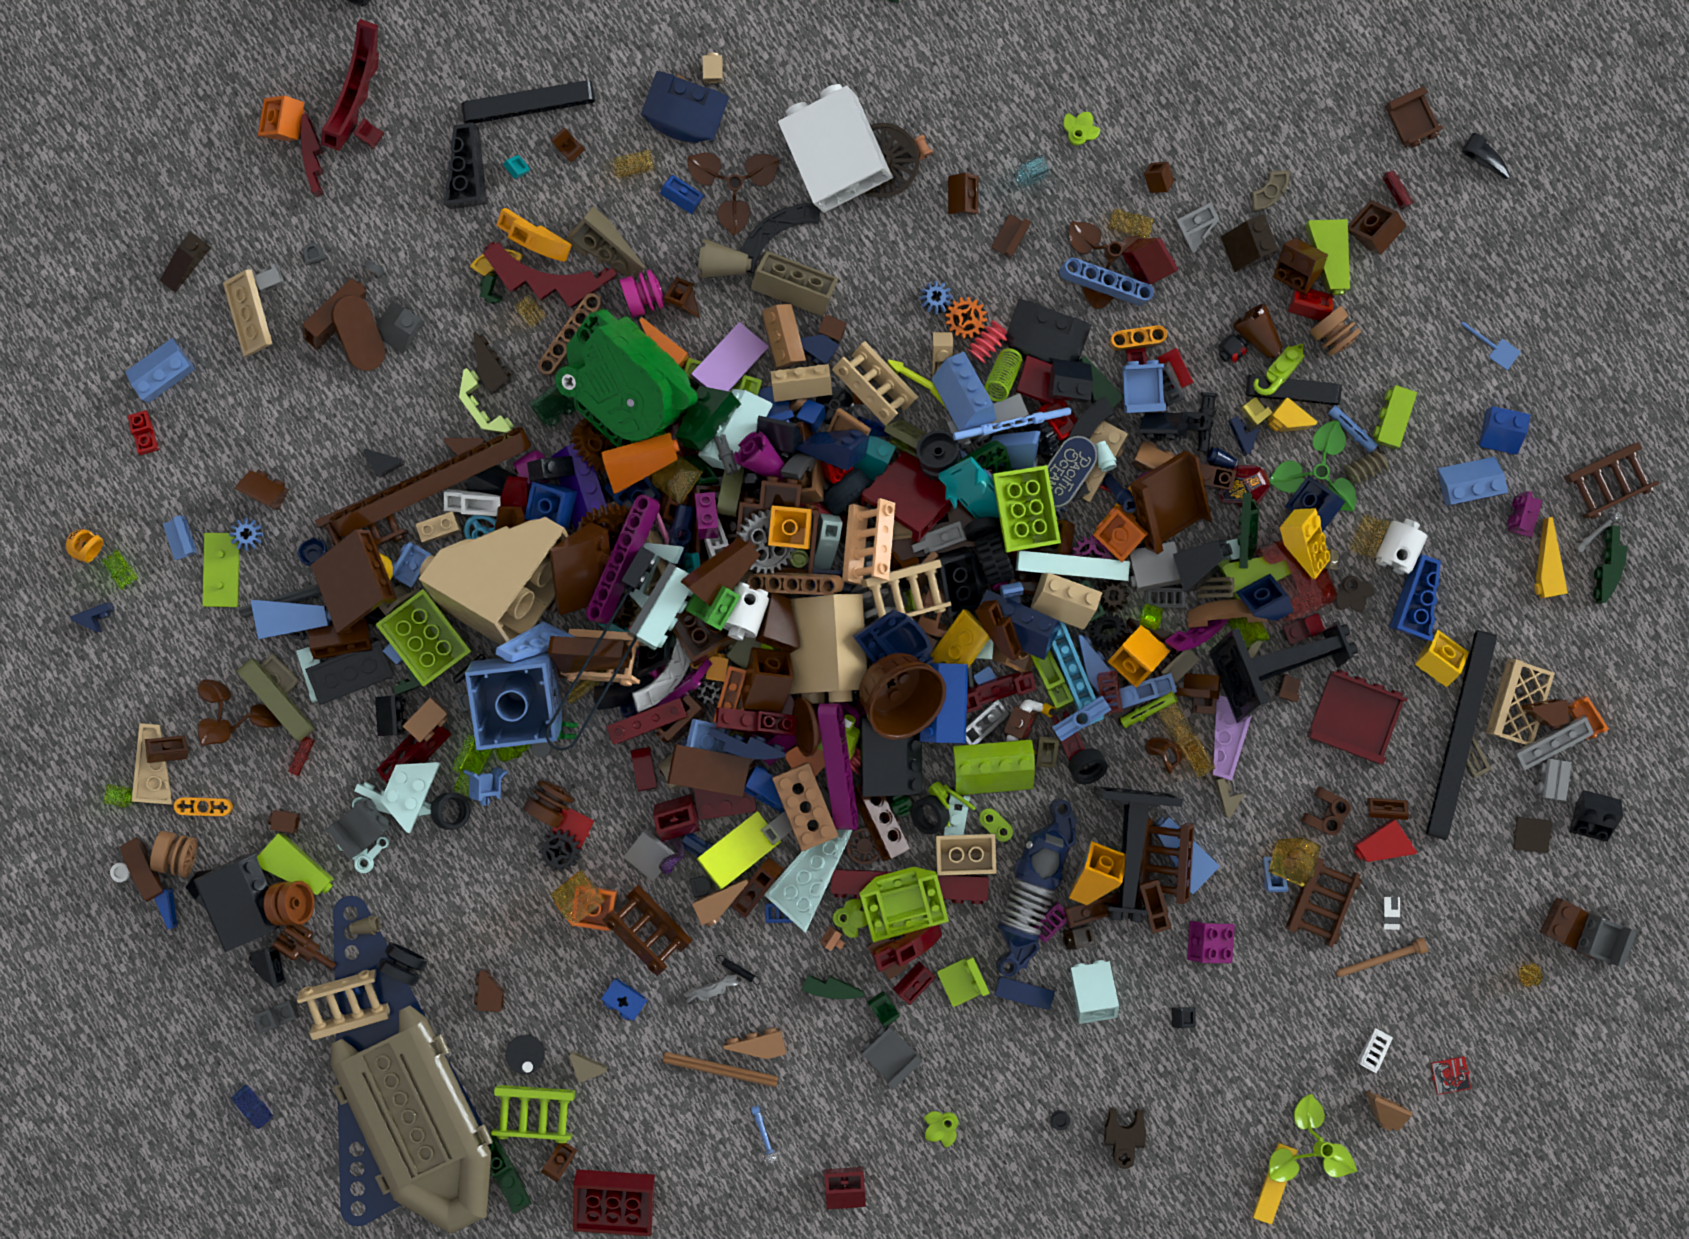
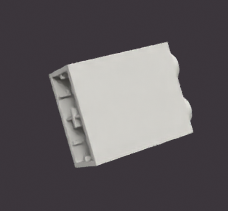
(834, 147)

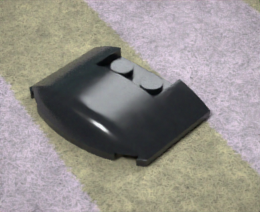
(1046, 333)

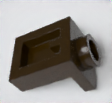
(1078, 937)

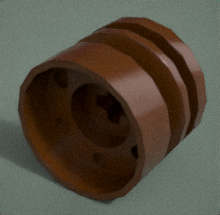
(548, 803)

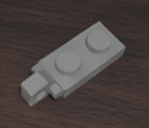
(940, 538)

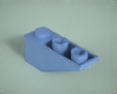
(1092, 662)

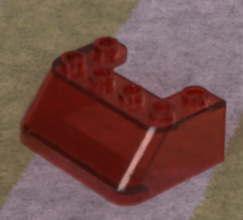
(1313, 592)

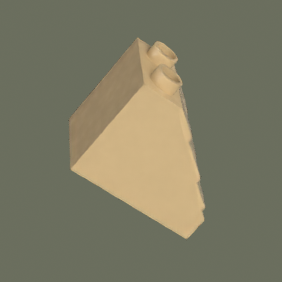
(497, 580)

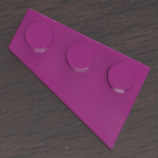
(691, 681)

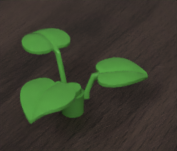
(1330, 440)

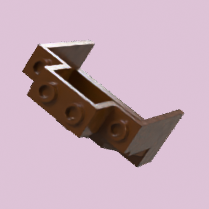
(785, 494)

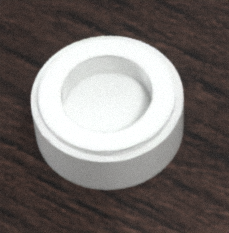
(120, 872)

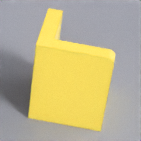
(1255, 411)

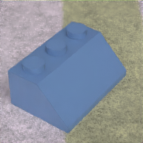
(159, 371)
(1472, 481)

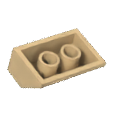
(801, 382)
(1065, 600)
(966, 854)

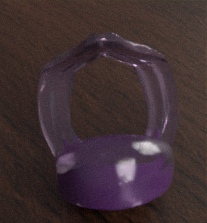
(671, 860)

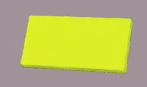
(736, 851)

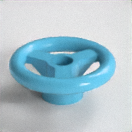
(478, 527)

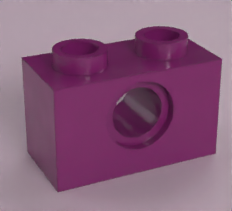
(706, 515)

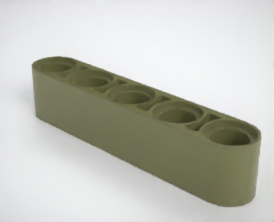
(730, 493)
(275, 699)

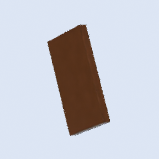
(708, 770)

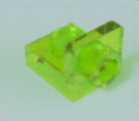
(1151, 616)
(118, 795)

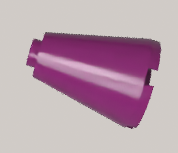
(759, 456)

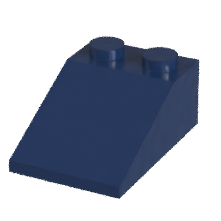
(837, 448)

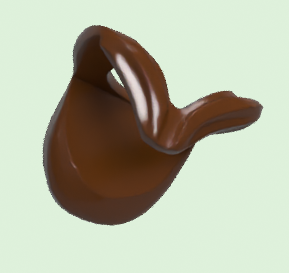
(1158, 746)

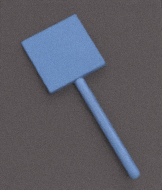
(1503, 353)

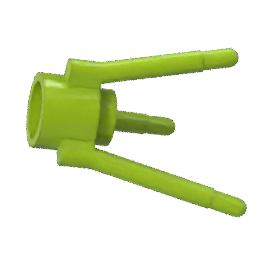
(941, 791)

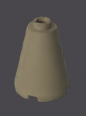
(720, 260)

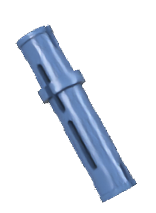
(1353, 429)

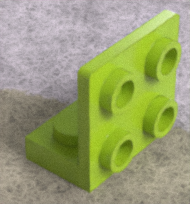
(962, 981)

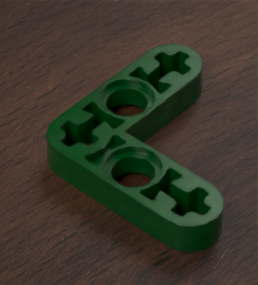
(992, 459)

